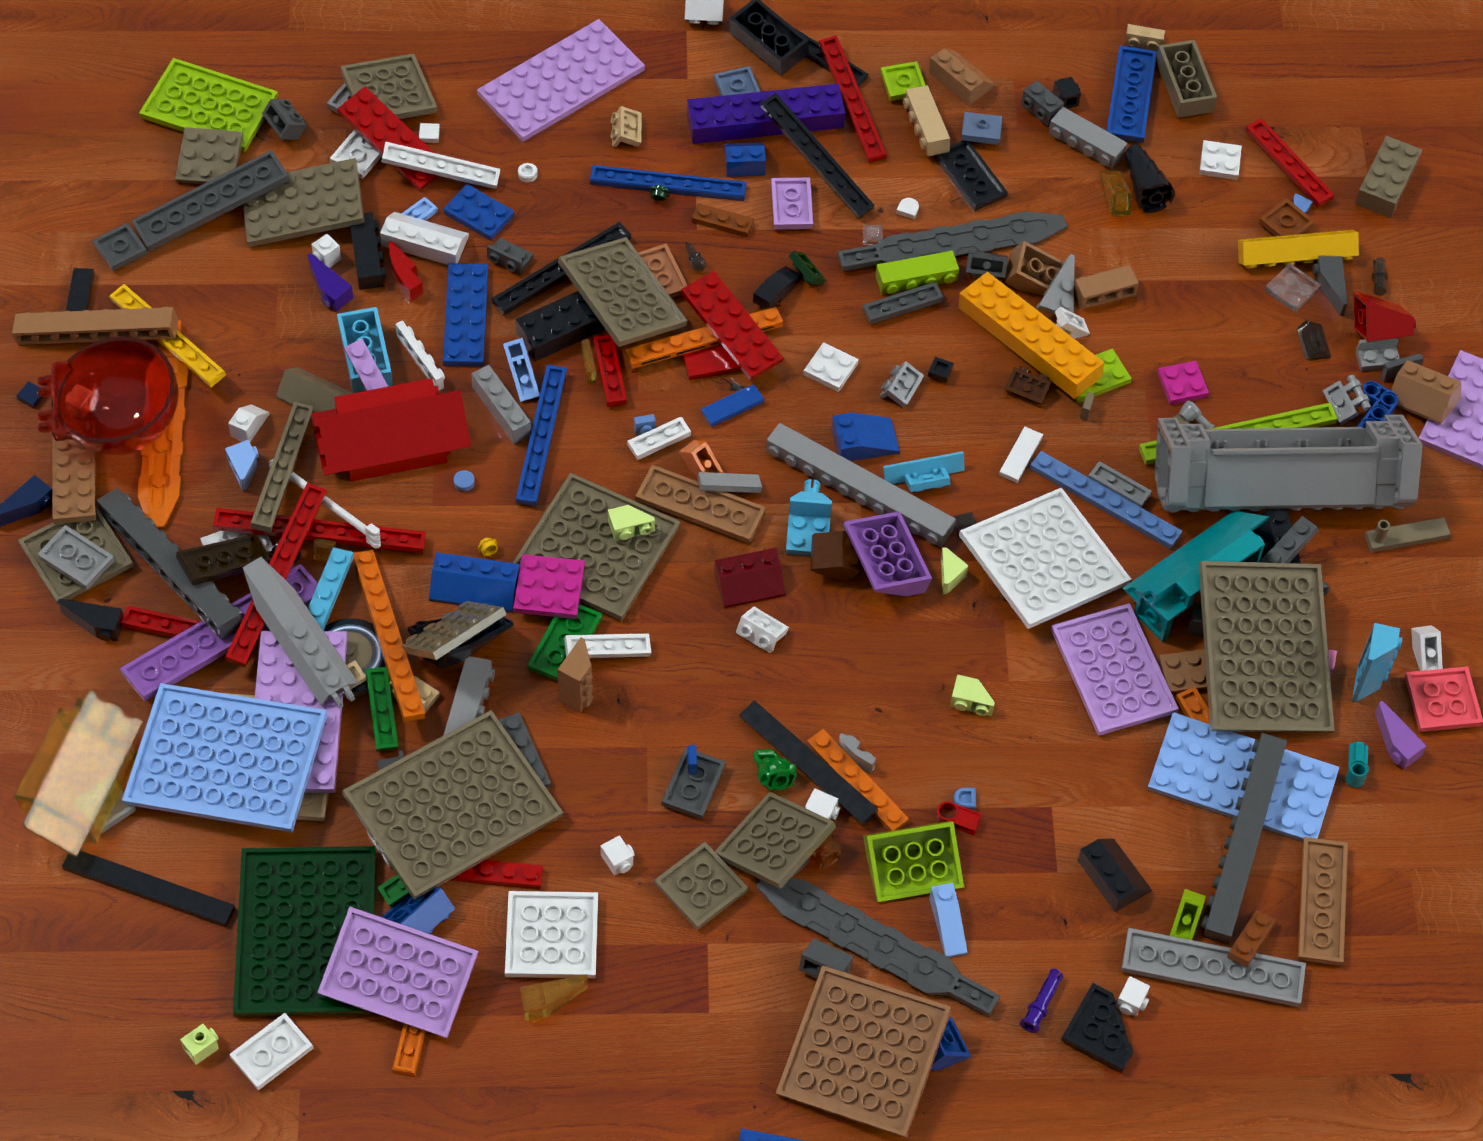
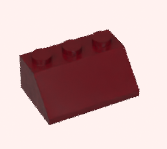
(749, 577)

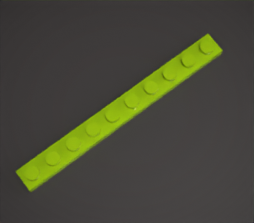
(1302, 418)

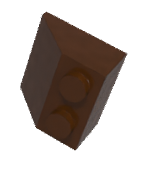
(834, 556)

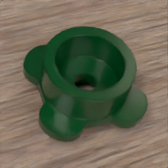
(659, 192)

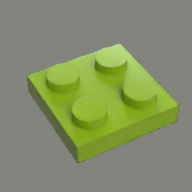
(900, 78)

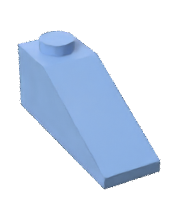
(521, 369)
(948, 919)

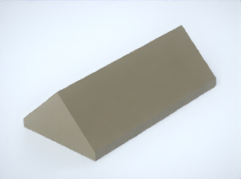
(308, 389)

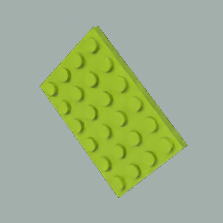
(207, 100)

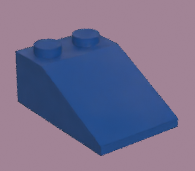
(863, 436)

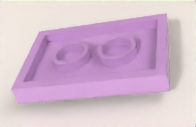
(792, 203)

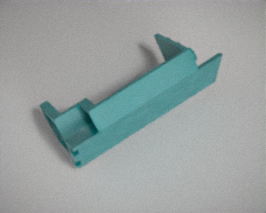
(1175, 581)

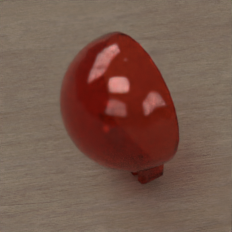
(110, 396)

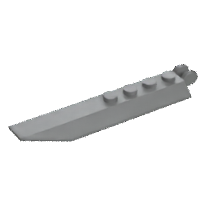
(299, 634)

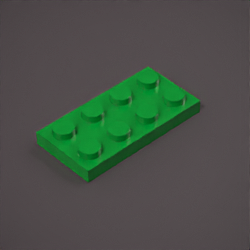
(551, 649)

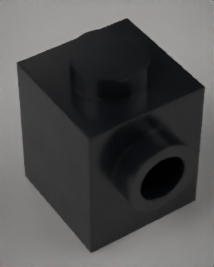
(1067, 91)

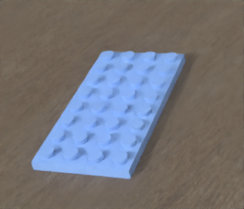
(1210, 768)

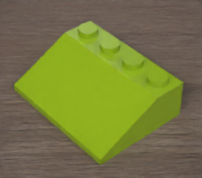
(913, 860)

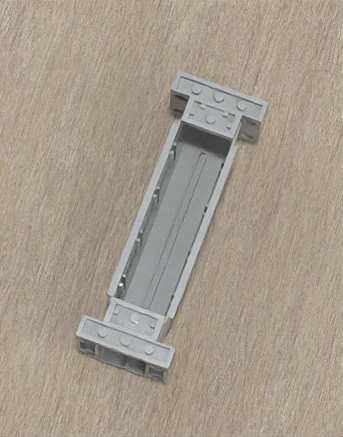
(1287, 466)

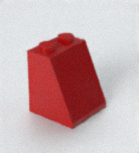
(1381, 319)

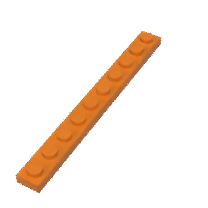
(388, 636)

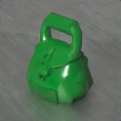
(774, 771)

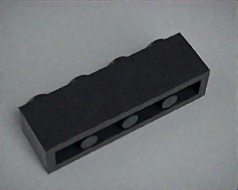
(367, 254)

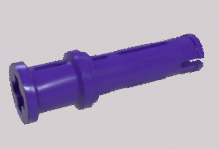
(1038, 1008)

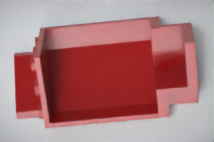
(390, 430)

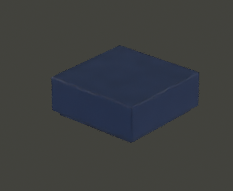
(29, 395)

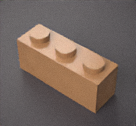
(1105, 287)

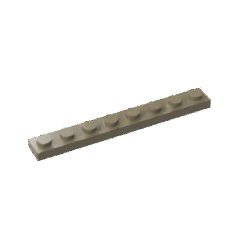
(282, 467)

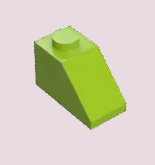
(1188, 915)

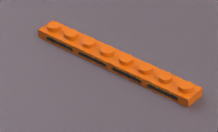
(692, 341)

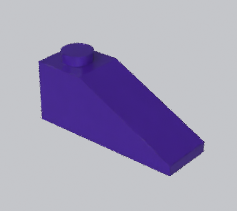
(332, 288)

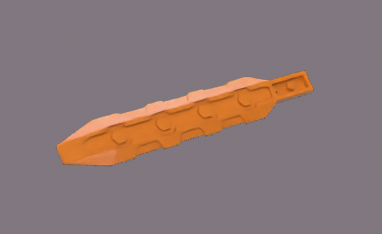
(161, 460)

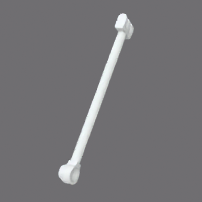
(371, 531)

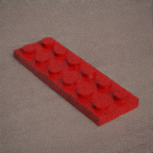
(380, 125)
(732, 325)

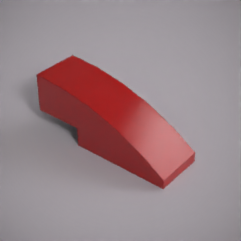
(405, 273)

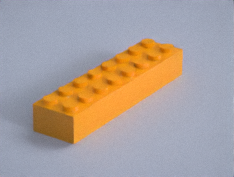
(1031, 335)

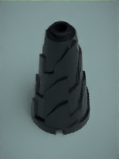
(1149, 182)

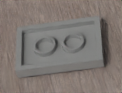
(76, 557)

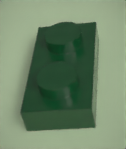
(808, 269)

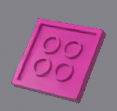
(549, 586)

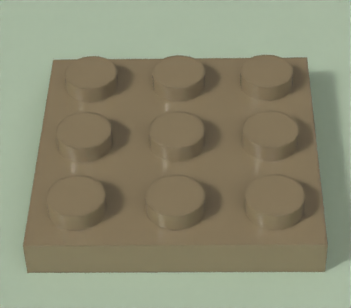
(207, 154)
(701, 885)

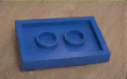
(478, 212)

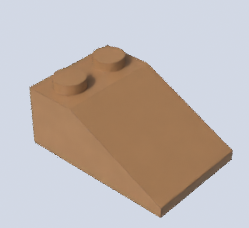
(1031, 269)

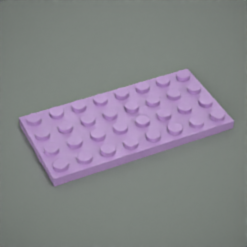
(560, 80)
(282, 683)

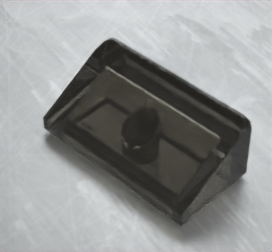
(1313, 341)

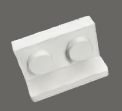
(761, 629)

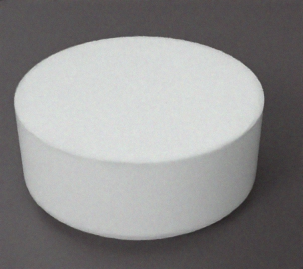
(527, 172)

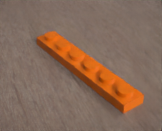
(830, 752)

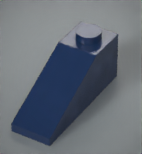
(26, 501)

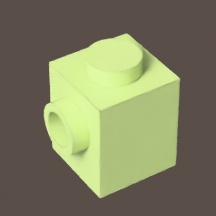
(200, 1043)

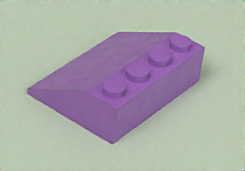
(889, 554)

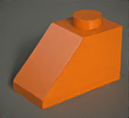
(700, 458)

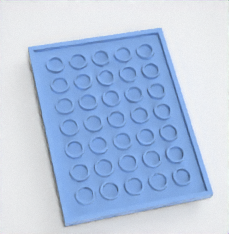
(225, 757)

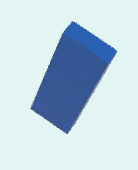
(732, 405)

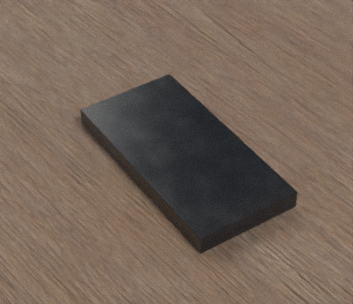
(971, 175)

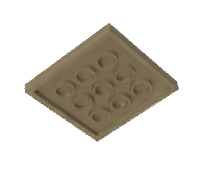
(394, 82)
(95, 531)
(453, 629)
(775, 840)

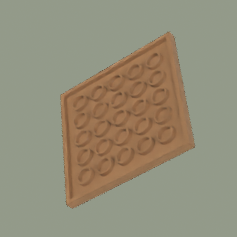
(864, 1051)

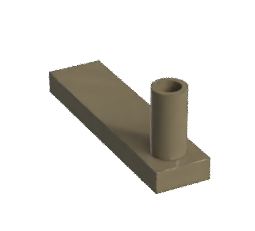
(1405, 535)

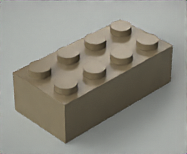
(1186, 78)
(1388, 176)

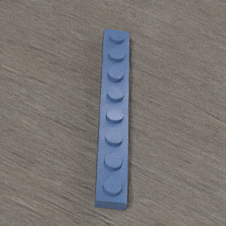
(1106, 500)

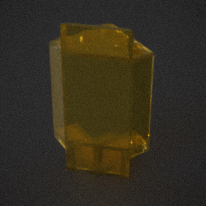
(78, 773)

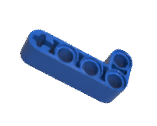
(1381, 401)

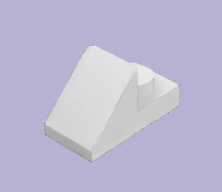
(1071, 323)

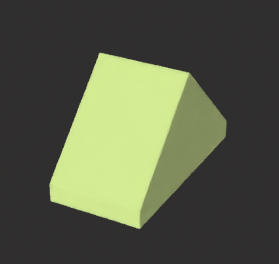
(952, 570)

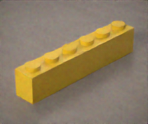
(1297, 248)

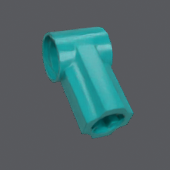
(1357, 764)

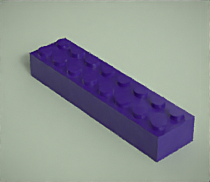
(742, 117)

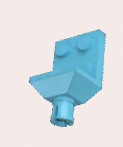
(807, 515)

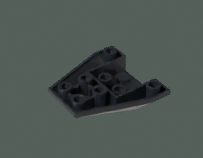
(468, 647)

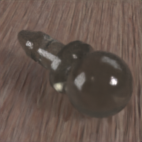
(695, 258)

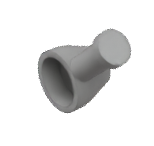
(1191, 412)

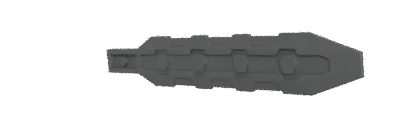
(973, 236)
(877, 943)

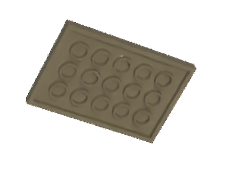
(307, 204)
(622, 291)

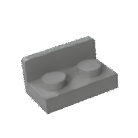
(1374, 354)
(902, 383)

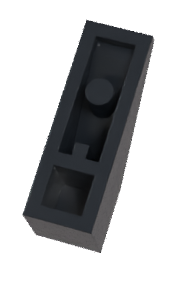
(96, 619)

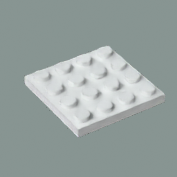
(551, 934)

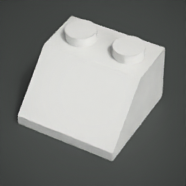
(704, 10)

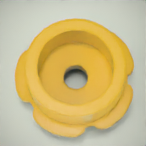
(488, 547)

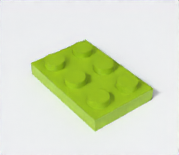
(1113, 375)

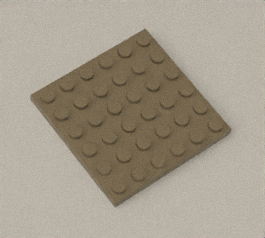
(579, 529)

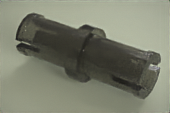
(1379, 276)

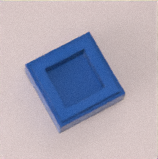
(692, 759)

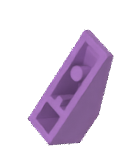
(1399, 739)

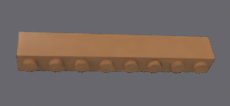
(94, 325)

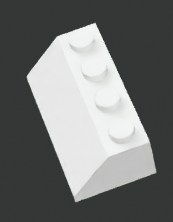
(423, 238)

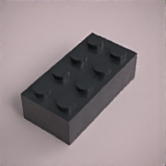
(769, 36)
(557, 325)

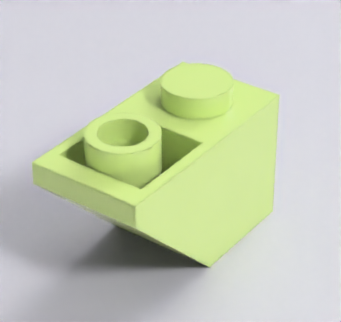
(629, 522)
(971, 696)

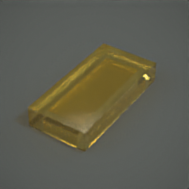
(588, 361)

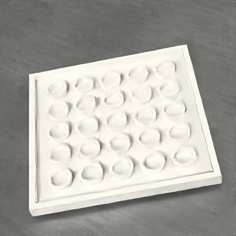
(1044, 557)

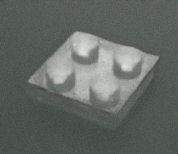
(1292, 287)

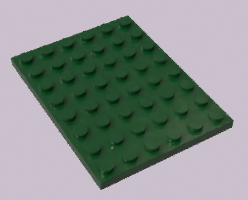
(290, 924)

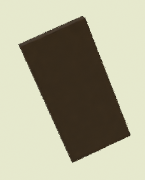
(221, 558)

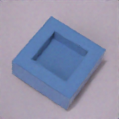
(644, 424)

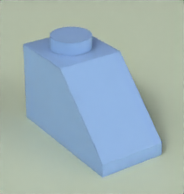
(243, 462)

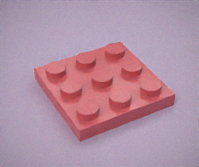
(1443, 699)

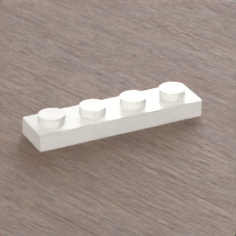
(418, 353)
(612, 645)

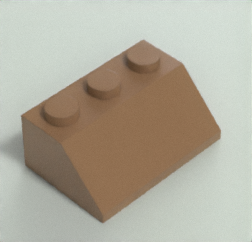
(959, 75)
(1426, 392)
(576, 678)

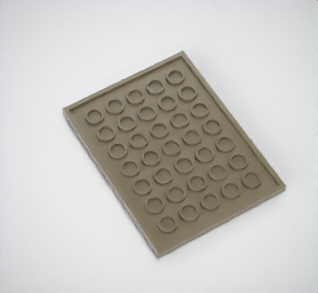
(1266, 647)
(452, 804)

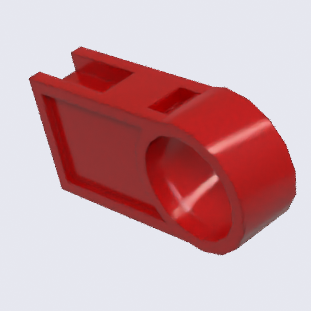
(964, 819)

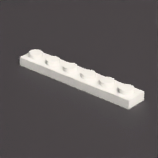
(440, 165)

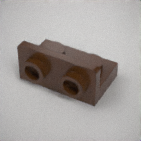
(1028, 385)

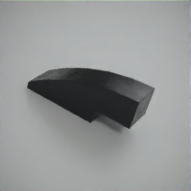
(776, 287)

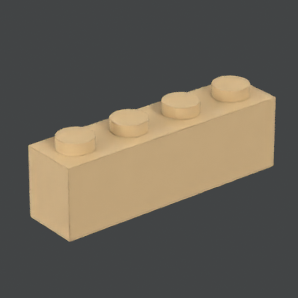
(926, 121)

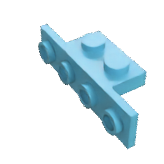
(925, 472)

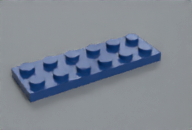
(1131, 93)
(465, 315)

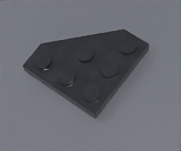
(1099, 1029)

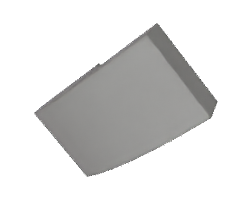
(852, 747)

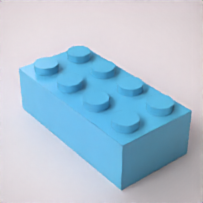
(364, 325)

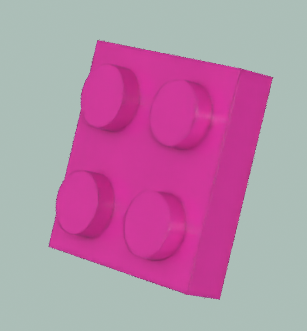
(1183, 382)

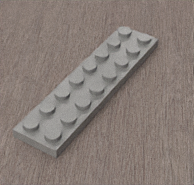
(1209, 968)

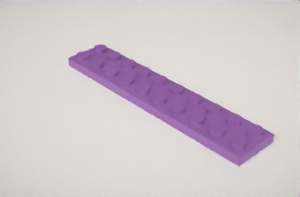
(197, 646)

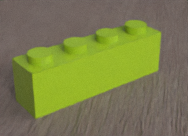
(917, 272)

